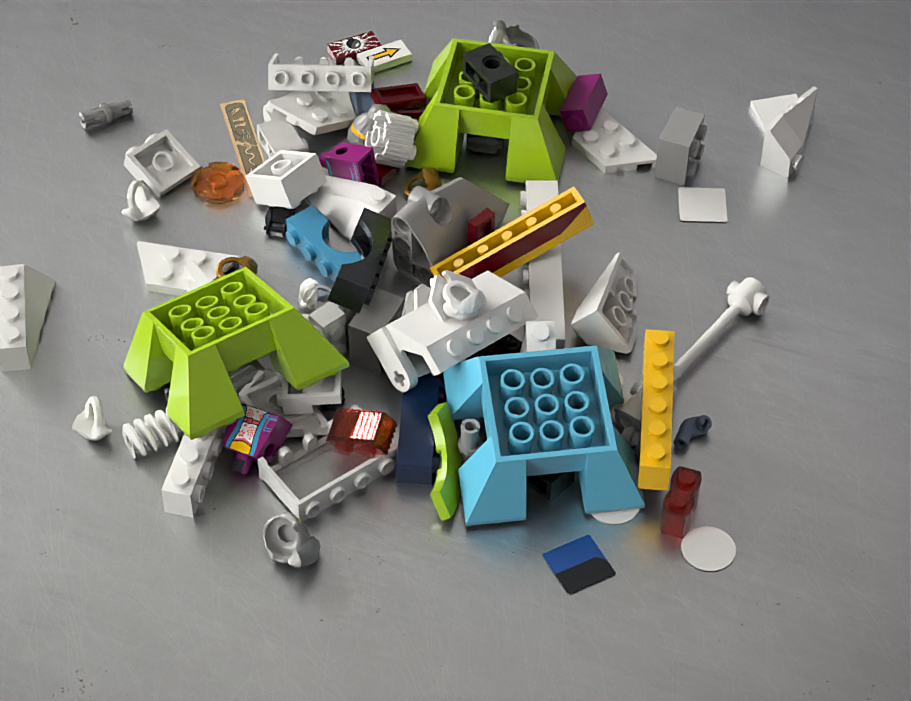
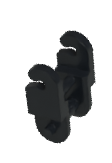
(269, 222)

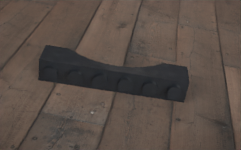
(358, 280)

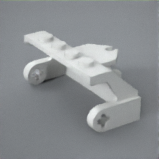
(445, 339)

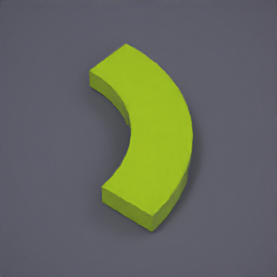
(447, 485)

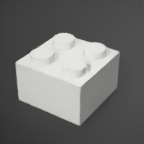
(286, 179)

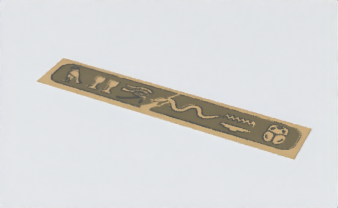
(242, 137)

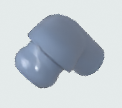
(690, 428)

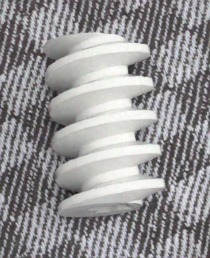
(150, 432)

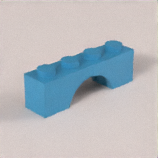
(310, 233)

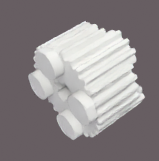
(392, 138)

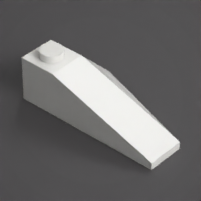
(787, 136)
(345, 199)
(608, 309)

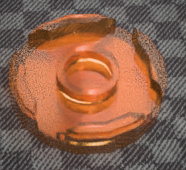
(218, 183)

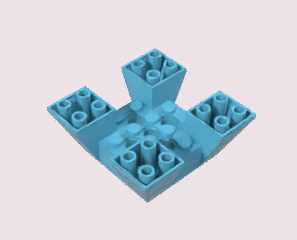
(519, 444)

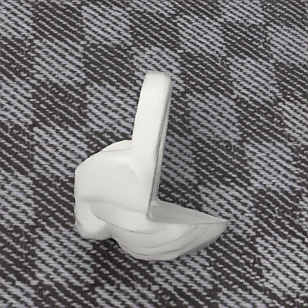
(141, 202)
(308, 295)
(468, 307)
(91, 421)

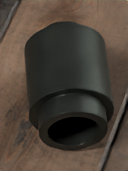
(484, 144)

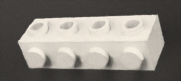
(190, 472)

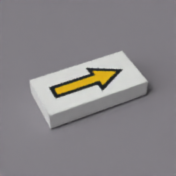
(386, 56)

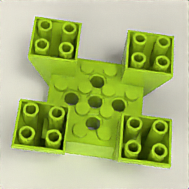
(523, 117)
(216, 332)

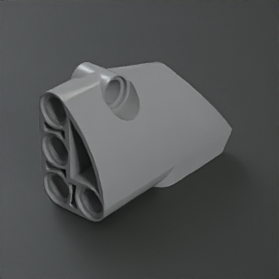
(436, 225)

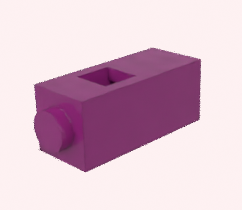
(583, 102)

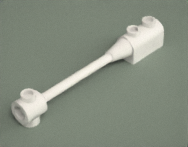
(742, 299)

